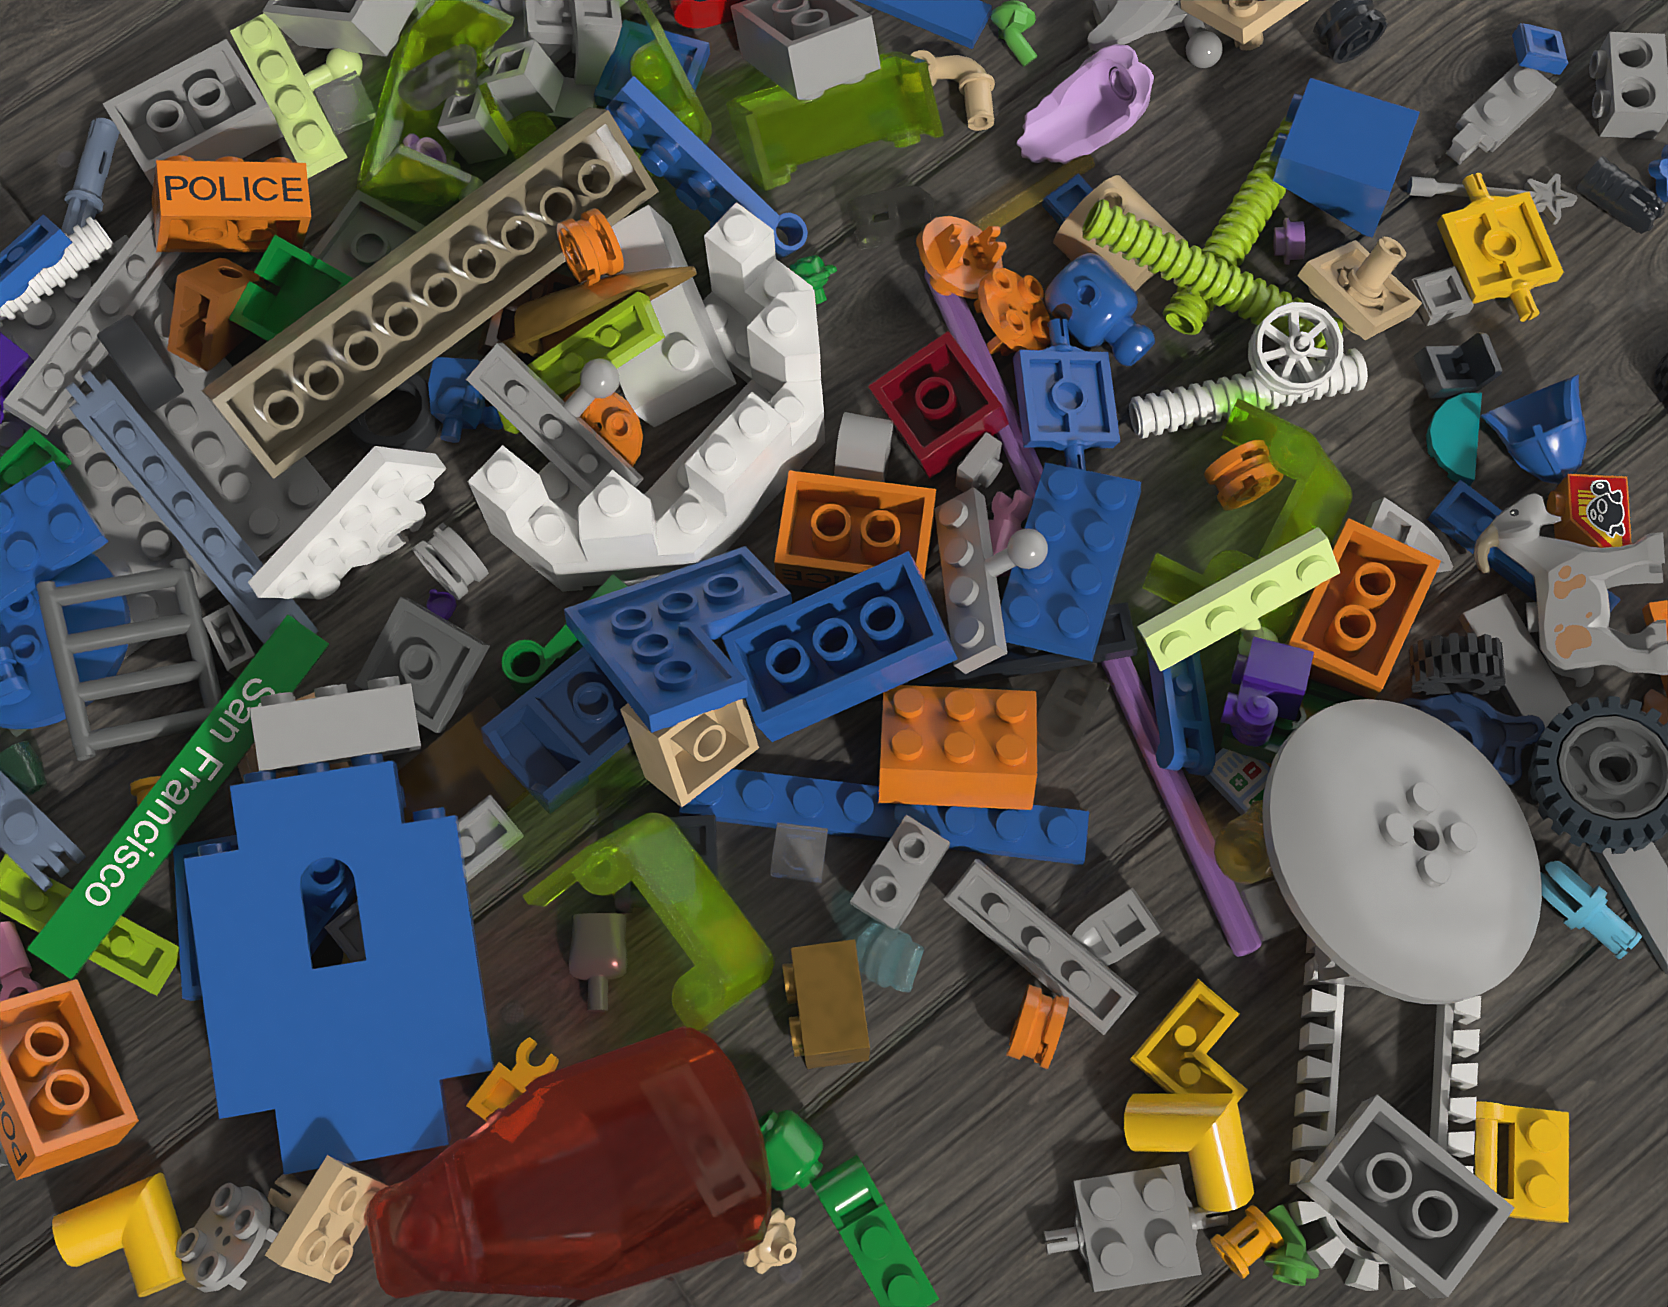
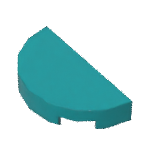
(1454, 436)

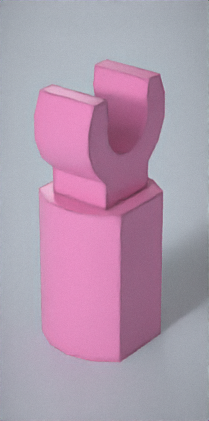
(1007, 519)
(14, 964)

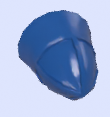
(1544, 430)

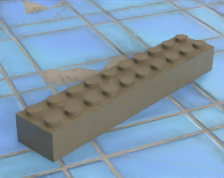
(427, 293)

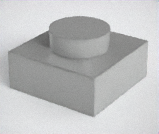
(980, 465)

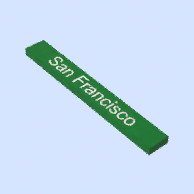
(174, 802)

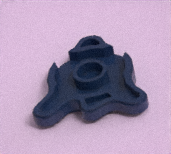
(1491, 732)

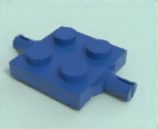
(1066, 397)

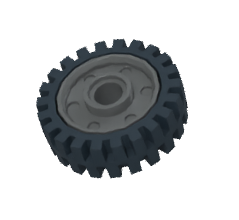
(1578, 796)

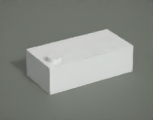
(689, 360)

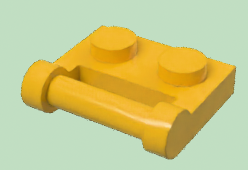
(1535, 1158)

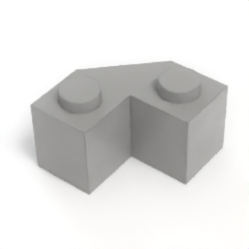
(520, 80)

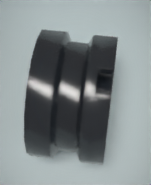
(1349, 29)

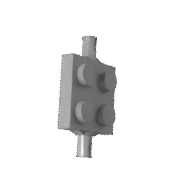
(1134, 1228)

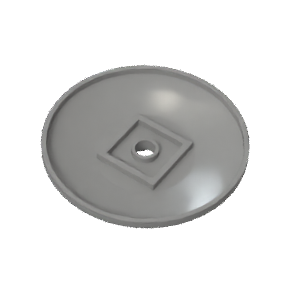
(1360, 886)

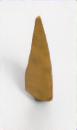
(558, 315)

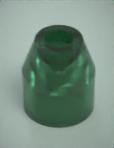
(23, 767)

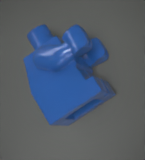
(456, 400)

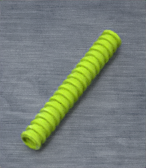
(1232, 236)
(1191, 267)

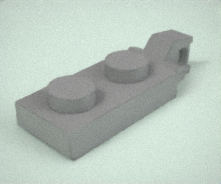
(1500, 111)

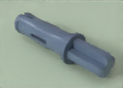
(93, 169)

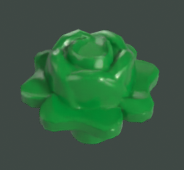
(814, 272)

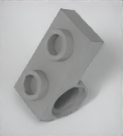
(900, 873)

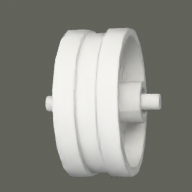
(1295, 348)

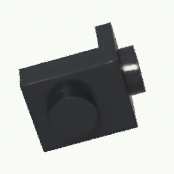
(1460, 368)

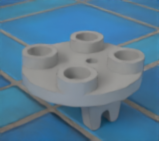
(226, 1238)

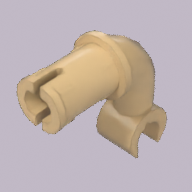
(973, 84)

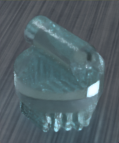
(888, 957)

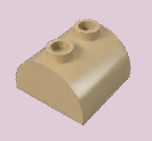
(1121, 194)

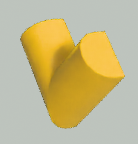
(1178, 1046)
(1206, 1129)
(131, 1218)

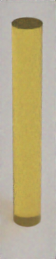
(1035, 193)

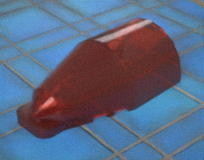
(587, 1182)

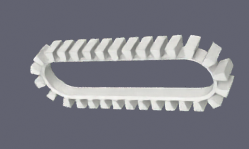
(1365, 1269)

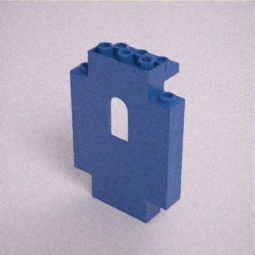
(350, 1047)

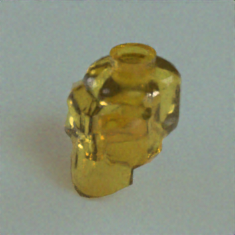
(1242, 848)

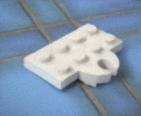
(352, 525)

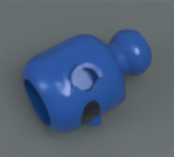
(1099, 308)

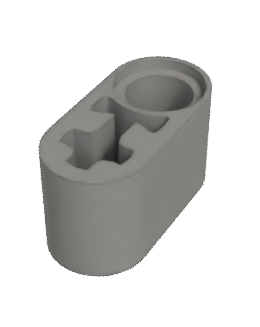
(863, 447)

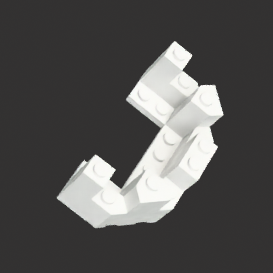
(723, 478)

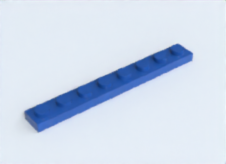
(855, 812)

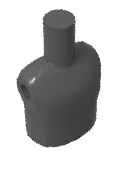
(598, 954)

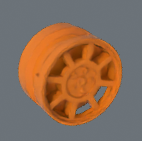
(590, 247)
(1243, 475)
(1038, 1026)

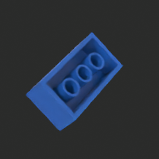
(839, 647)

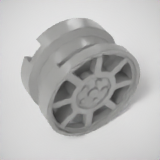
(454, 556)

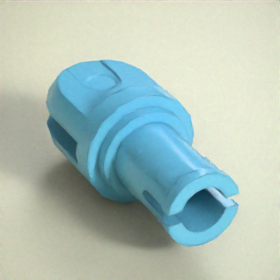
(1586, 908)

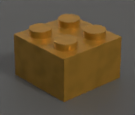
(829, 1002)

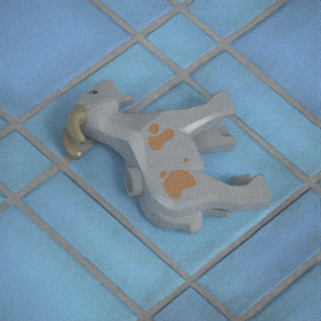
(1573, 593)

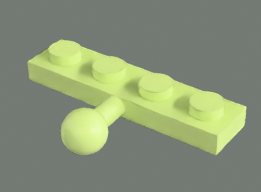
(291, 91)
(1240, 601)

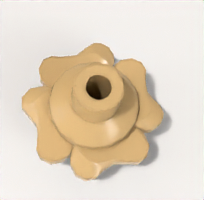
(777, 1246)

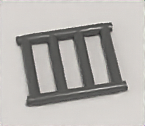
(76, 693)

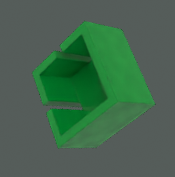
(303, 286)

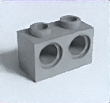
(1630, 85)

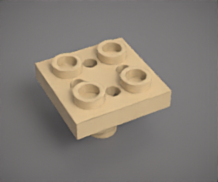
(1241, 18)
(1362, 286)
(322, 1218)

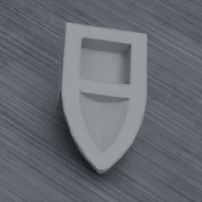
(1403, 527)
(1117, 928)

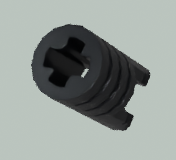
(1621, 196)

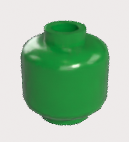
(790, 1149)

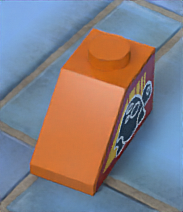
(1592, 510)

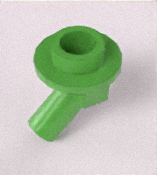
(1012, 20)
(1290, 1262)

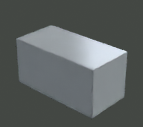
(231, 639)

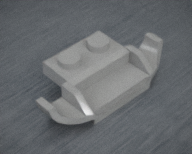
(586, 25)

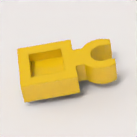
(506, 1085)

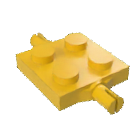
(1500, 247)

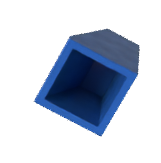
(1343, 152)

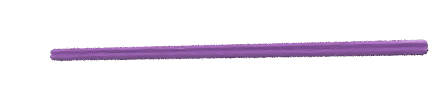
(1120, 672)

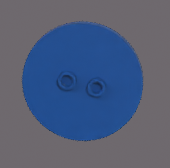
(25, 635)

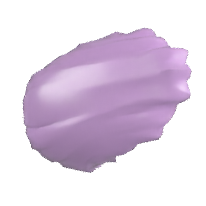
(1088, 107)

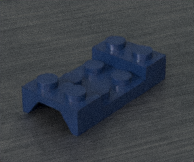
(560, 730)

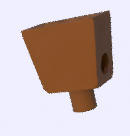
(202, 312)

